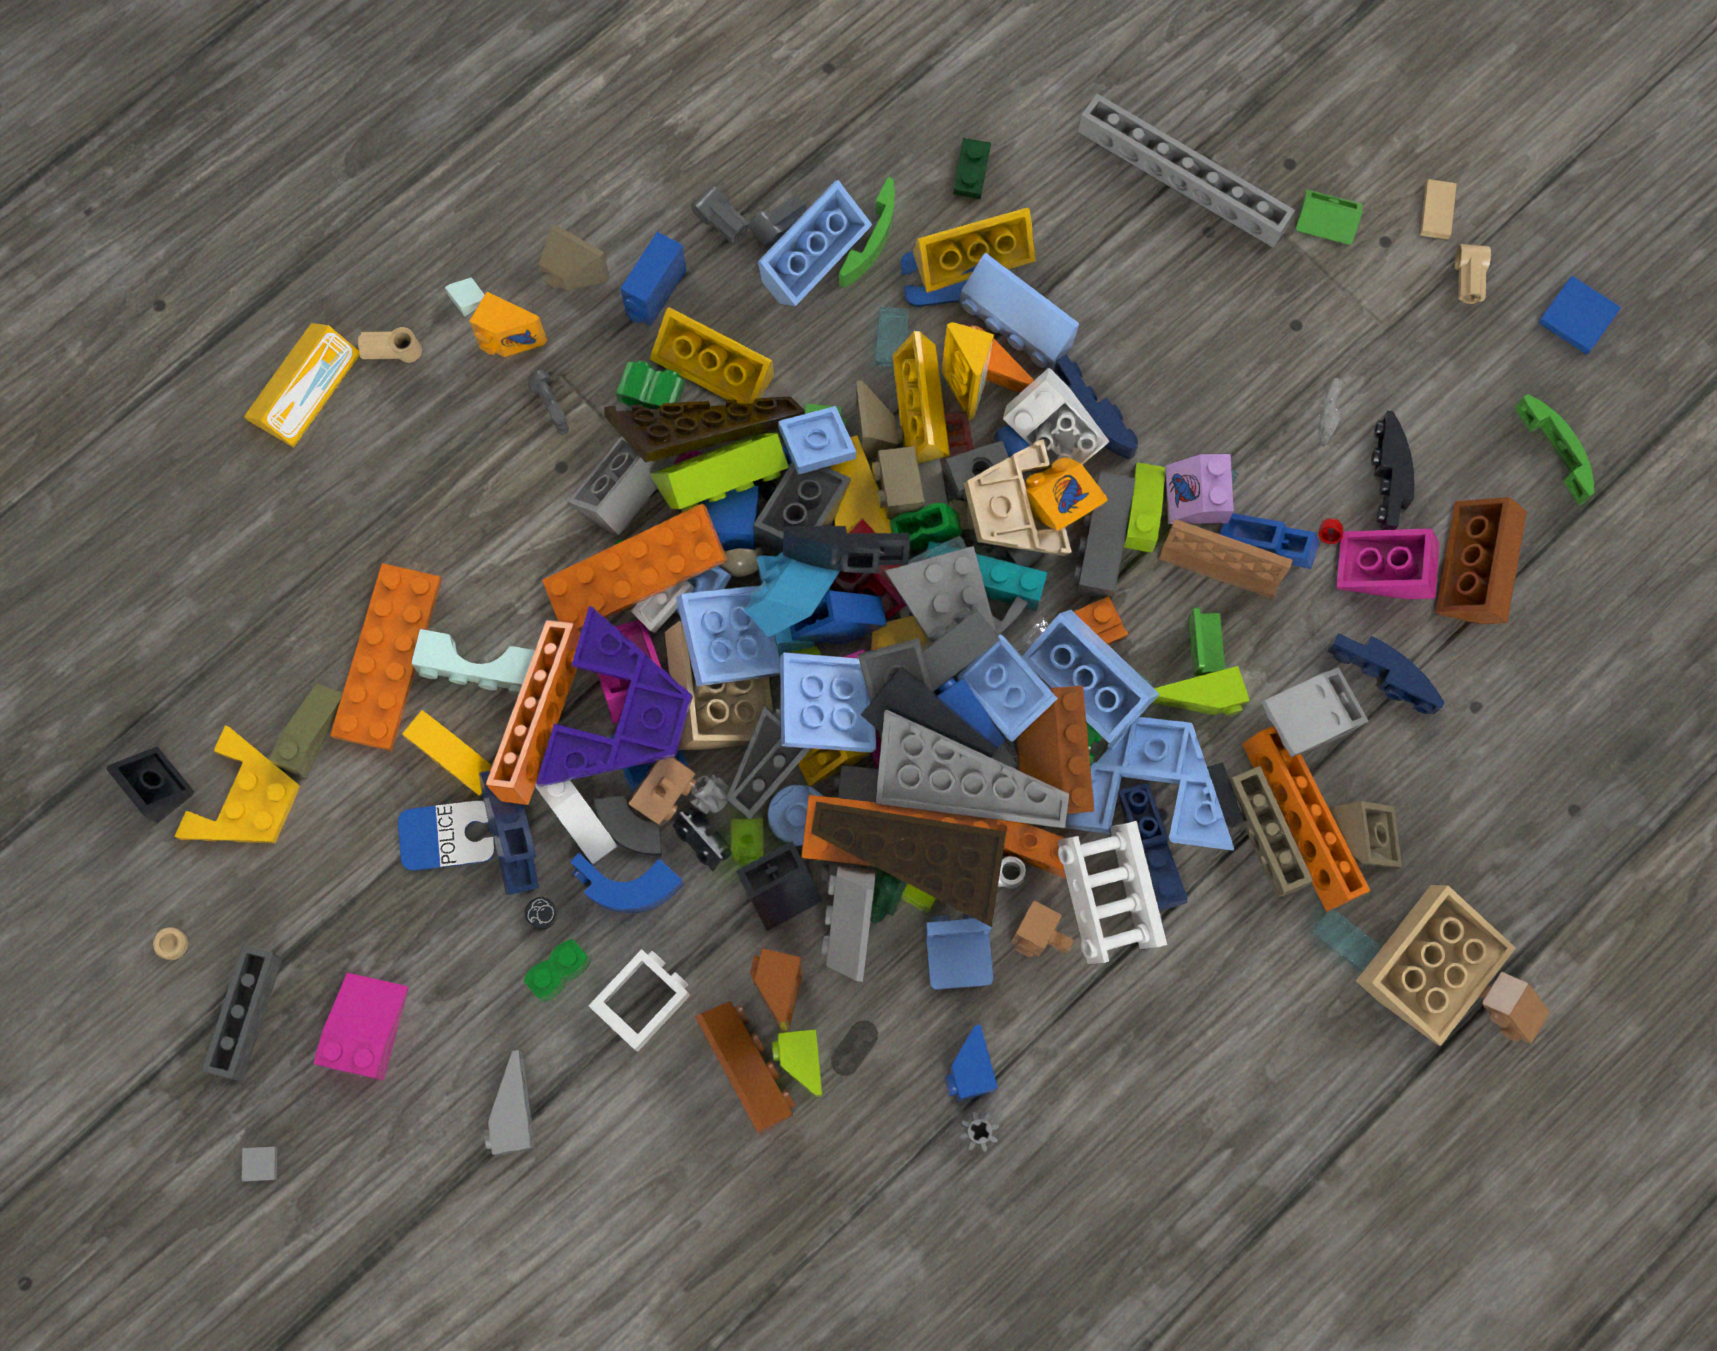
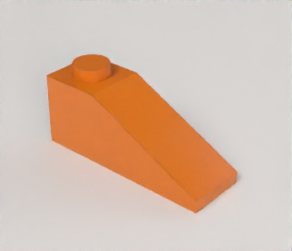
(1004, 369)

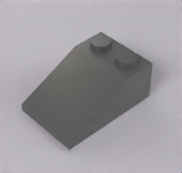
(800, 501)

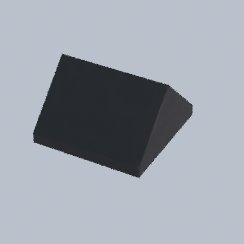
(151, 783)

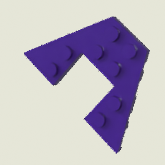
(649, 720)

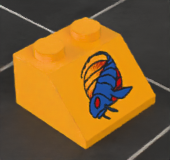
(505, 327)
(1063, 493)

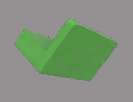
(1329, 217)
(1206, 642)

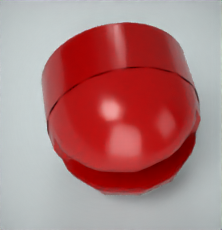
(1331, 538)

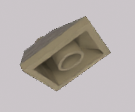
(571, 261)
(875, 423)
(1370, 832)

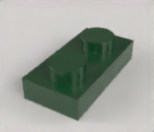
(971, 168)

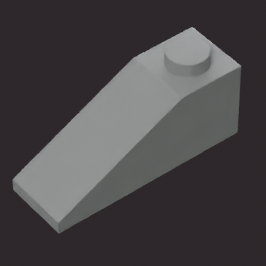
(510, 1117)

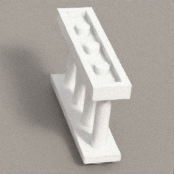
(1138, 887)

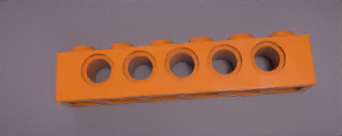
(534, 714)
(1309, 820)
(1032, 846)

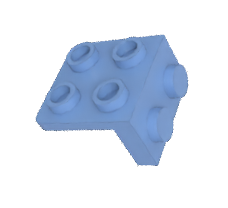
(958, 952)

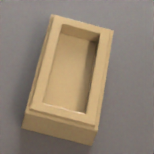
(1438, 209)

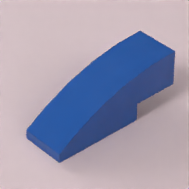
(1273, 537)

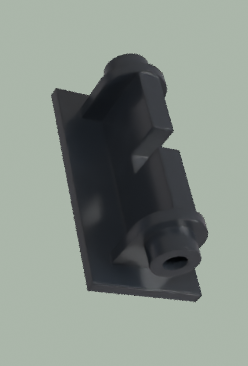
(709, 849)

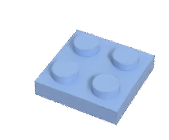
(817, 440)

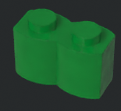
(649, 387)
(931, 523)
(550, 976)

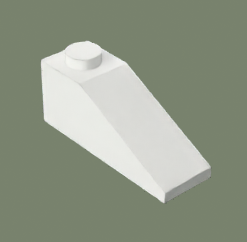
(578, 820)

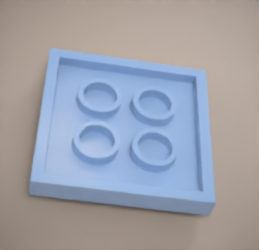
(724, 638)
(824, 703)

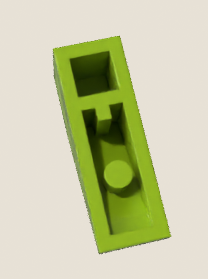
(1145, 508)
(1208, 694)

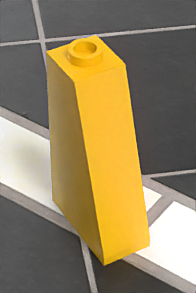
(861, 496)

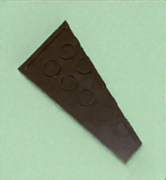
(696, 425)
(937, 857)

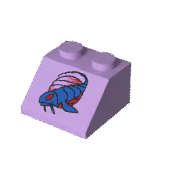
(1200, 489)

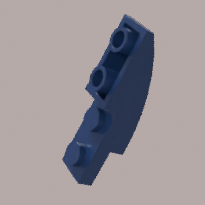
(1106, 416)
(1399, 675)
(1140, 806)
(512, 840)

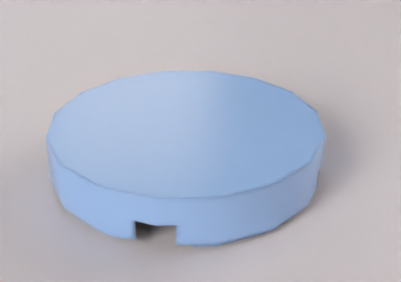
(788, 813)

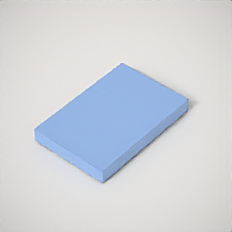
(1007, 688)

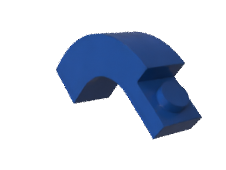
(628, 897)

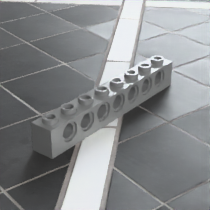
(1185, 170)

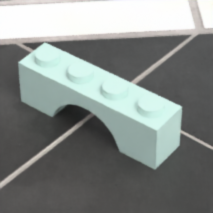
(438, 656)

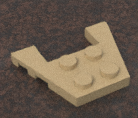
(1003, 509)

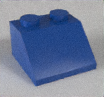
(972, 1070)

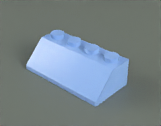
(812, 245)
(1018, 313)
(1076, 656)

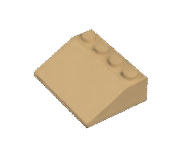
(721, 712)
(1436, 963)

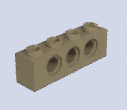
(1269, 833)

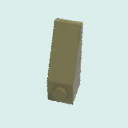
(306, 731)

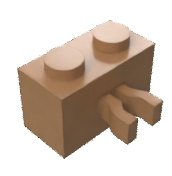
(662, 788)
(1039, 930)
(1515, 1008)

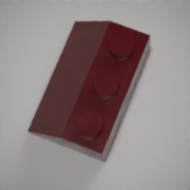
(870, 583)

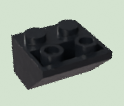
(779, 886)

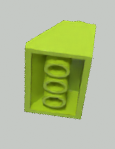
(721, 470)

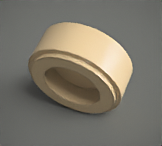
(170, 943)

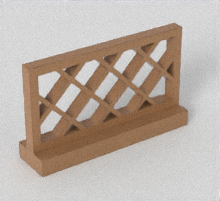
(1224, 558)

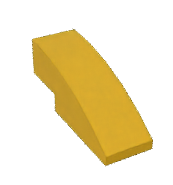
(447, 750)

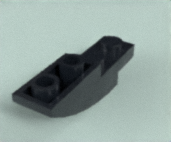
(1395, 465)
(836, 550)

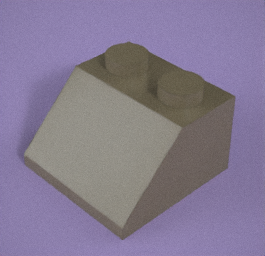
(899, 481)

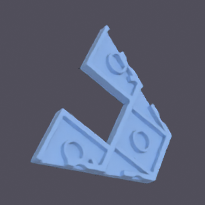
(1160, 753)

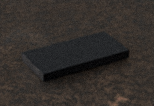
(917, 703)

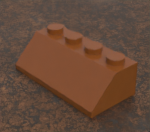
(1481, 560)
(1058, 748)
(778, 984)
(744, 1066)

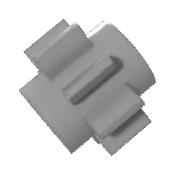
(709, 794)
(970, 1134)

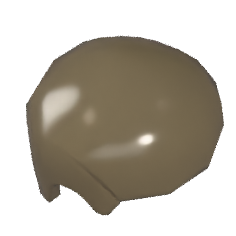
(741, 561)

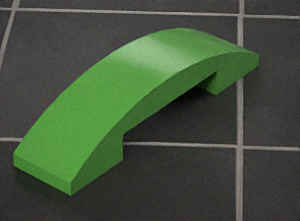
(859, 263)
(1538, 414)

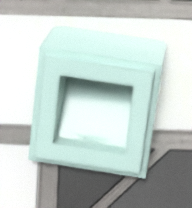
(465, 295)

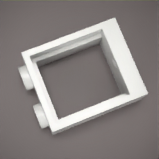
(675, 982)

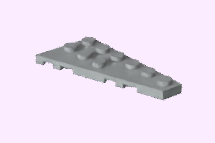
(940, 588)
(944, 776)

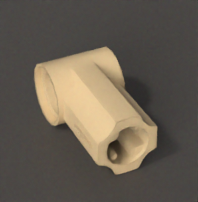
(1472, 265)
(387, 345)

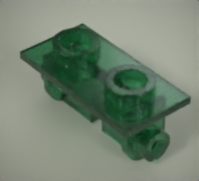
(886, 895)

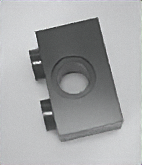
(959, 467)

